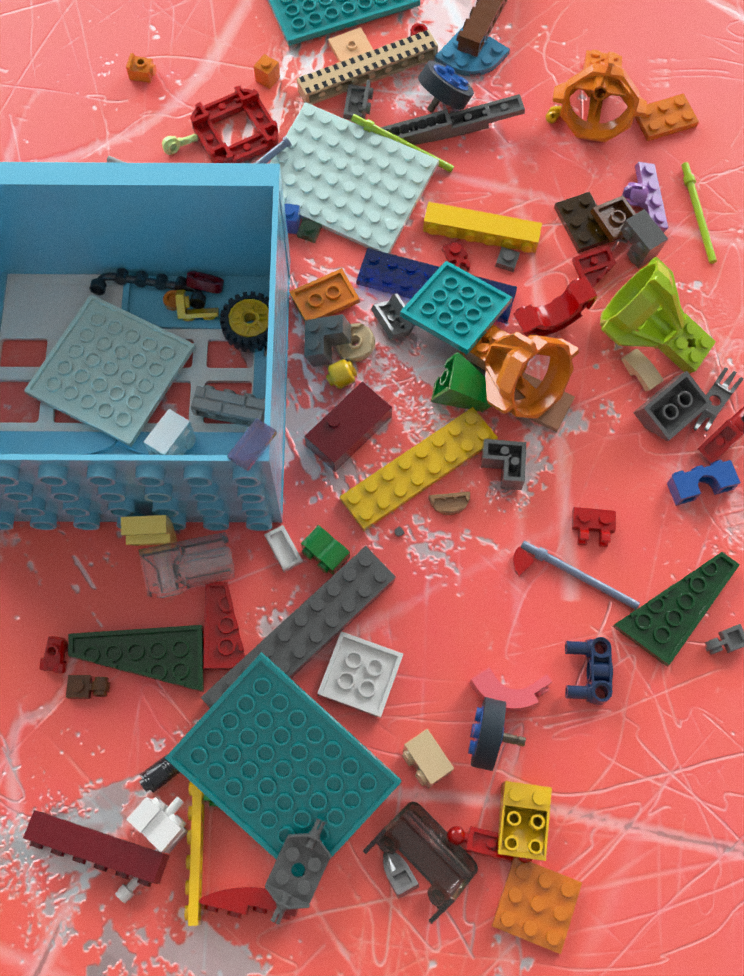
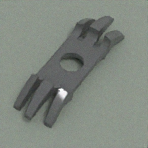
(723, 393)

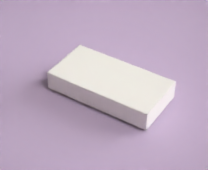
(283, 548)

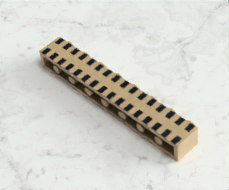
(368, 66)

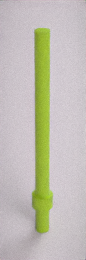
(370, 126)
(689, 182)

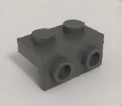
(357, 100)
(389, 317)

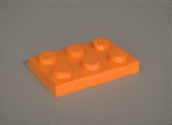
(667, 117)
(324, 296)

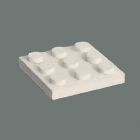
(360, 674)

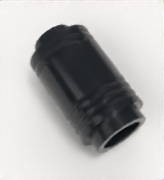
(158, 775)

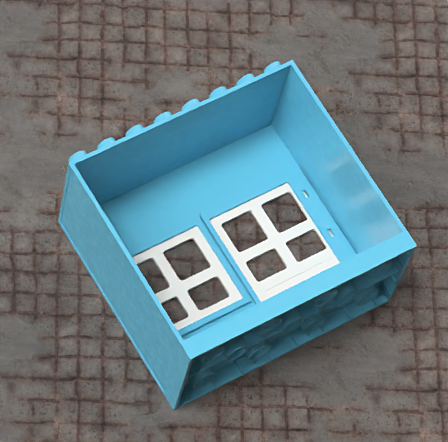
(89, 219)

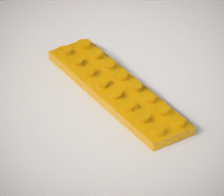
(417, 469)

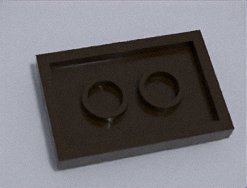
(580, 223)

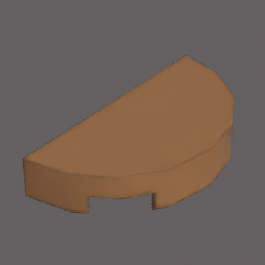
(450, 503)

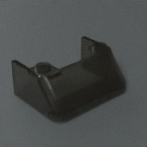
(430, 852)

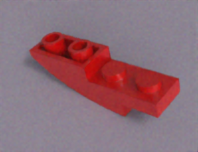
(239, 899)

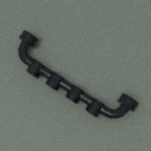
(121, 277)

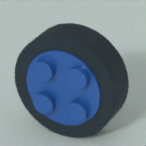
(445, 86)
(489, 734)

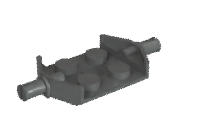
(292, 890)

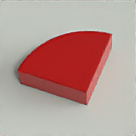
(521, 561)

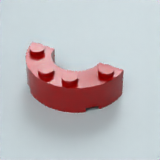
(560, 312)

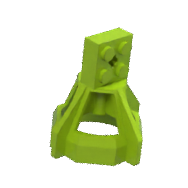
(653, 308)

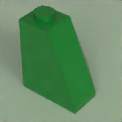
(461, 385)

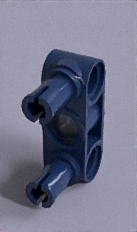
(598, 670)

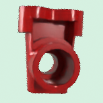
(54, 659)

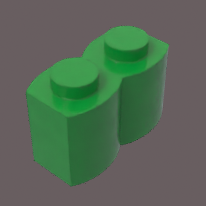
(325, 550)

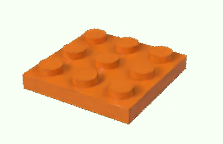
(537, 905)

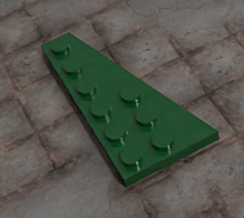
(672, 615)
(155, 653)

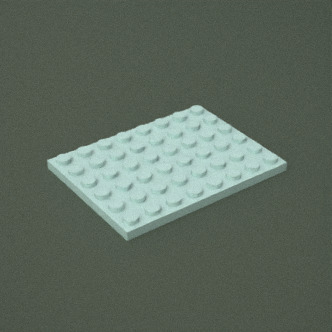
(352, 178)

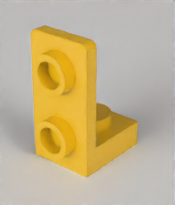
(183, 303)

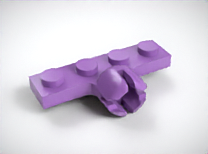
(647, 193)

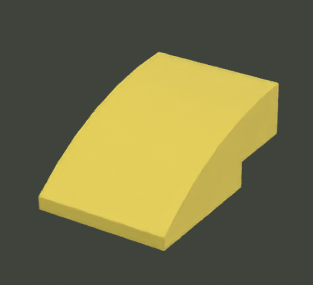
(148, 530)

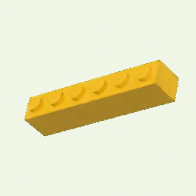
(482, 227)

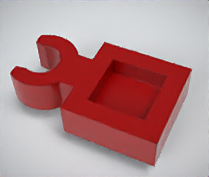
(456, 254)

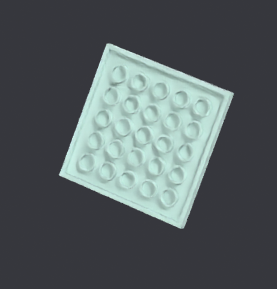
(110, 370)

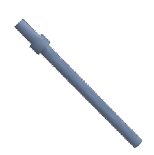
(541, 554)

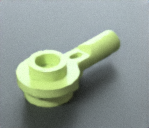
(172, 144)

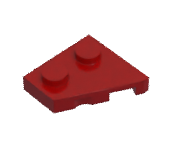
(594, 264)

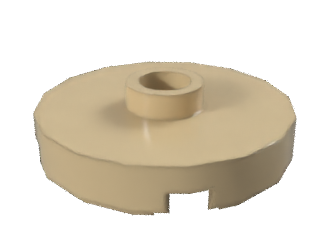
(366, 344)

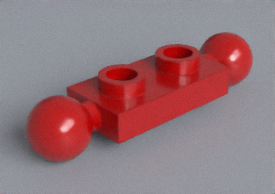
(480, 842)

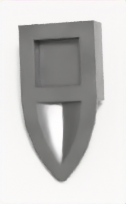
(399, 874)

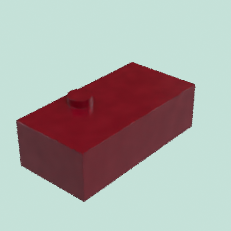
(348, 426)

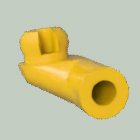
(553, 114)

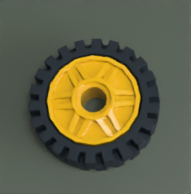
(235, 319)

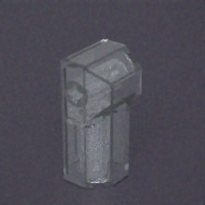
(186, 563)

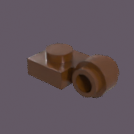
(81, 686)

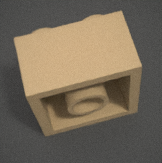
(427, 759)

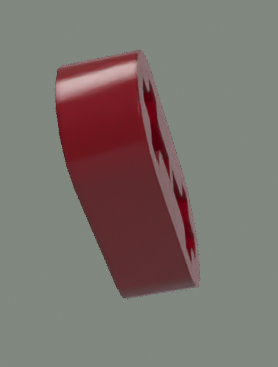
(204, 282)

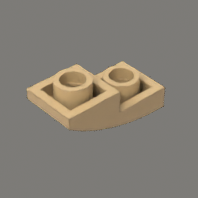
(641, 366)

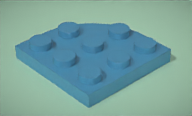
(465, 64)

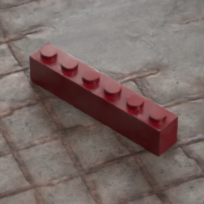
(96, 847)

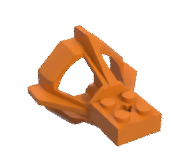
(599, 79)
(506, 359)

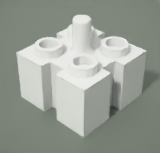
(159, 823)

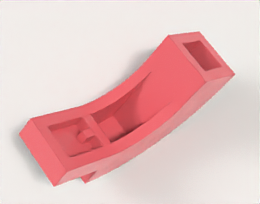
(488, 686)

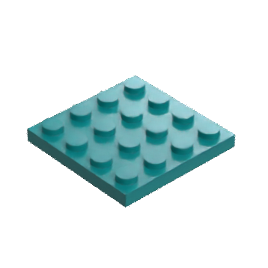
(456, 307)

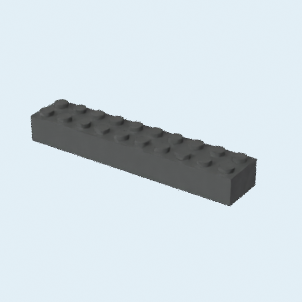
(316, 620)

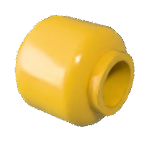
(341, 374)

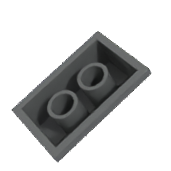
(673, 406)

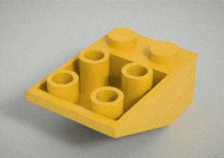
(524, 820)

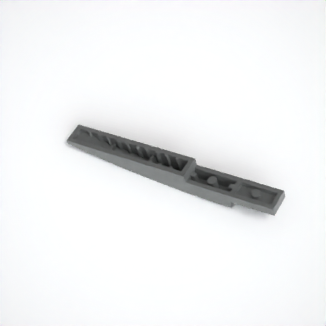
(447, 125)

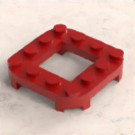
(242, 99)

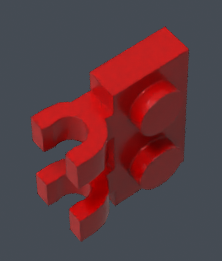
(594, 520)

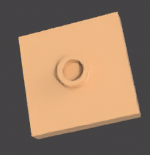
(349, 44)

